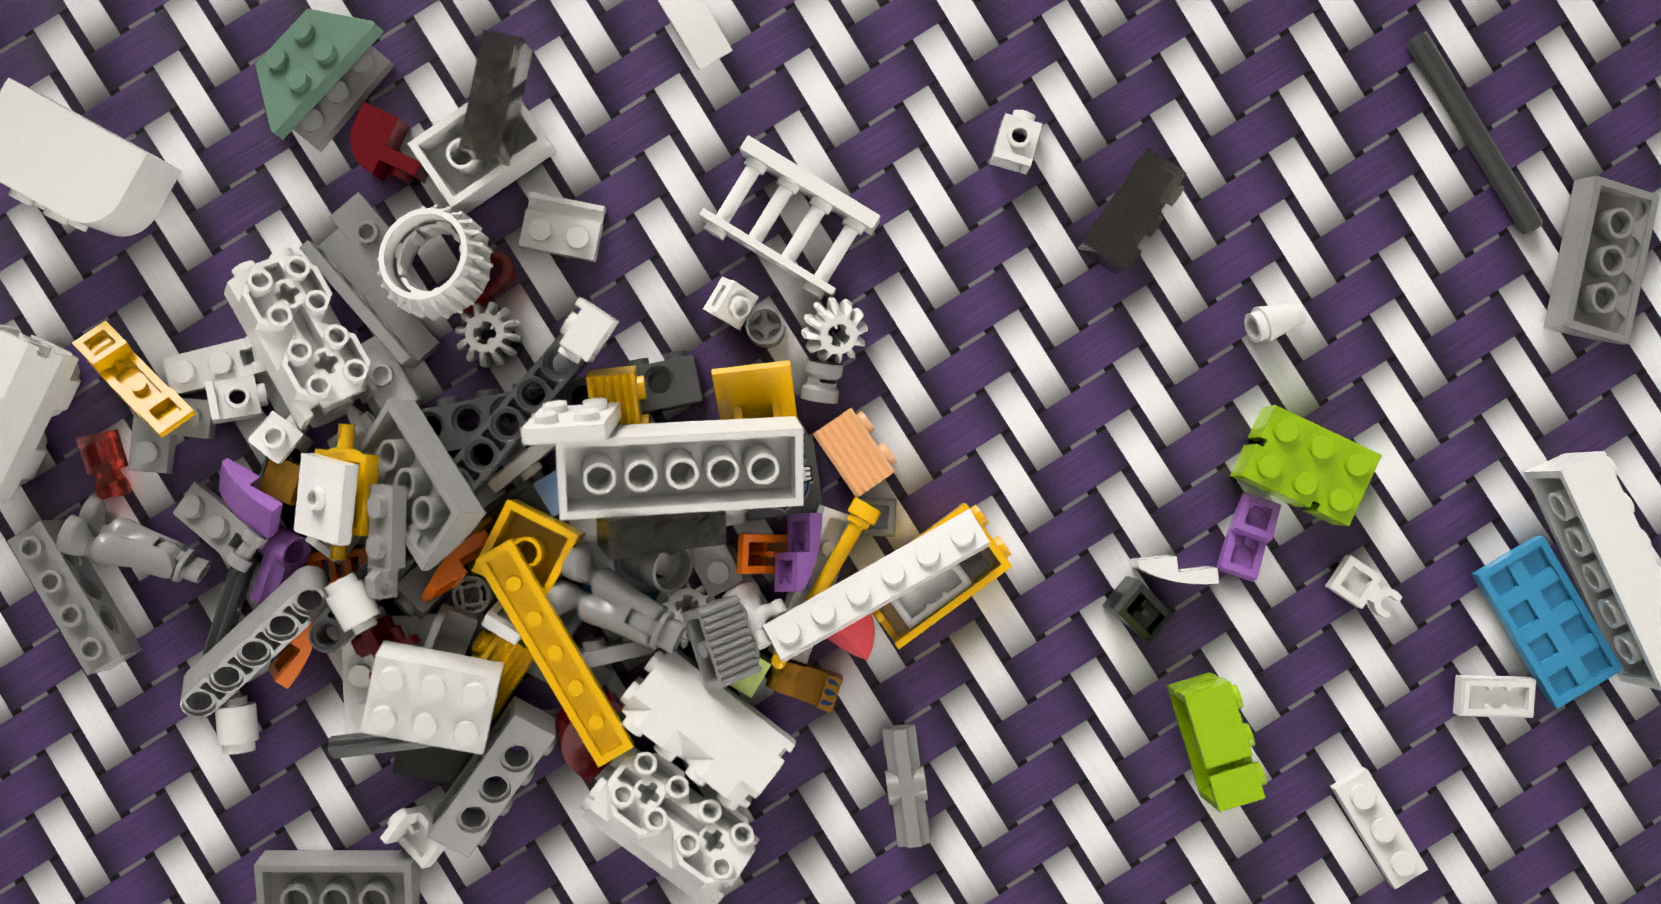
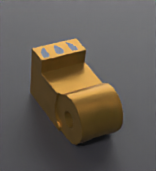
(806, 683)

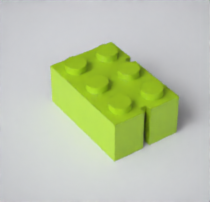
(1306, 465)
(1217, 741)

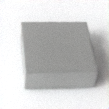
(886, 522)

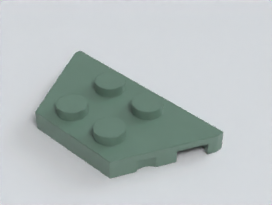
(309, 63)

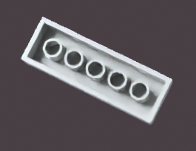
(682, 468)
(1605, 556)

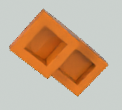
(452, 569)
(291, 659)

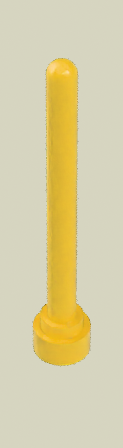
(860, 518)

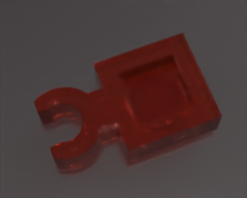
(104, 456)

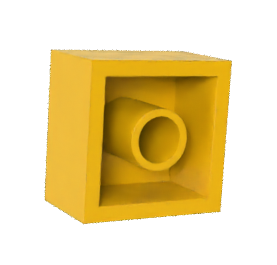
(539, 537)

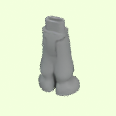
(128, 545)
(614, 603)

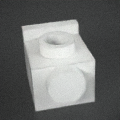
(1011, 154)
(585, 332)
(221, 407)

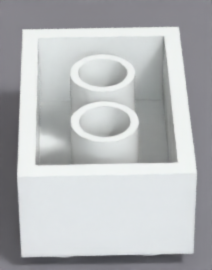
(469, 181)
(431, 697)

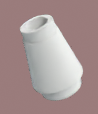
(1273, 321)

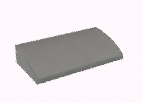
(1601, 260)
(438, 497)
(337, 877)

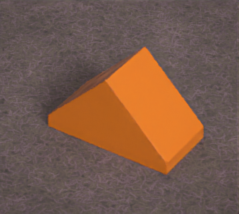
(758, 552)

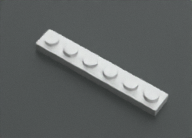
(876, 585)

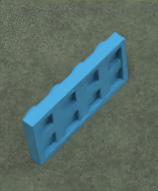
(1547, 621)

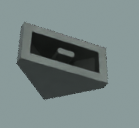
(1138, 608)

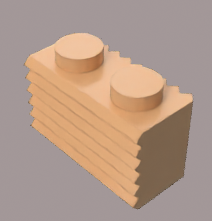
(855, 452)

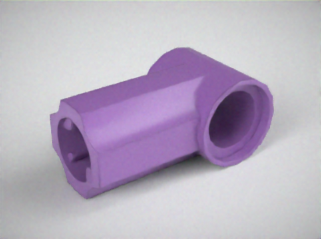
(281, 557)

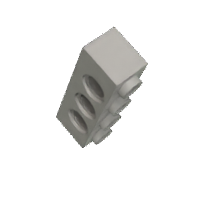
(75, 599)
(518, 725)

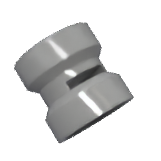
(760, 326)
(821, 390)
(480, 592)

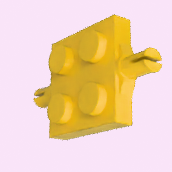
(367, 474)

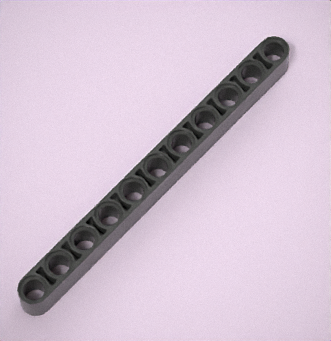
(471, 467)

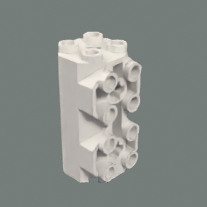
(299, 337)
(34, 386)
(710, 729)
(669, 826)

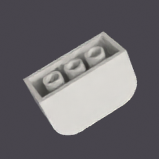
(77, 166)

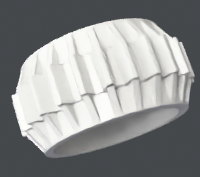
(405, 240)

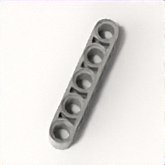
(237, 658)

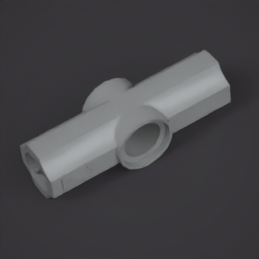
(906, 785)

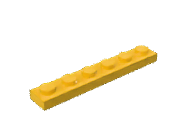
(555, 652)

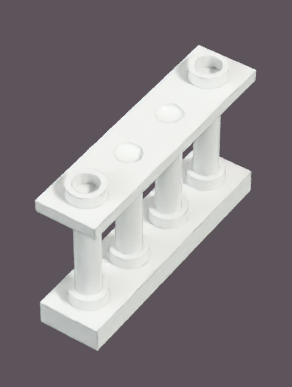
(790, 181)

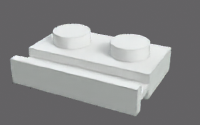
(562, 227)

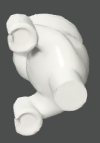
(757, 613)

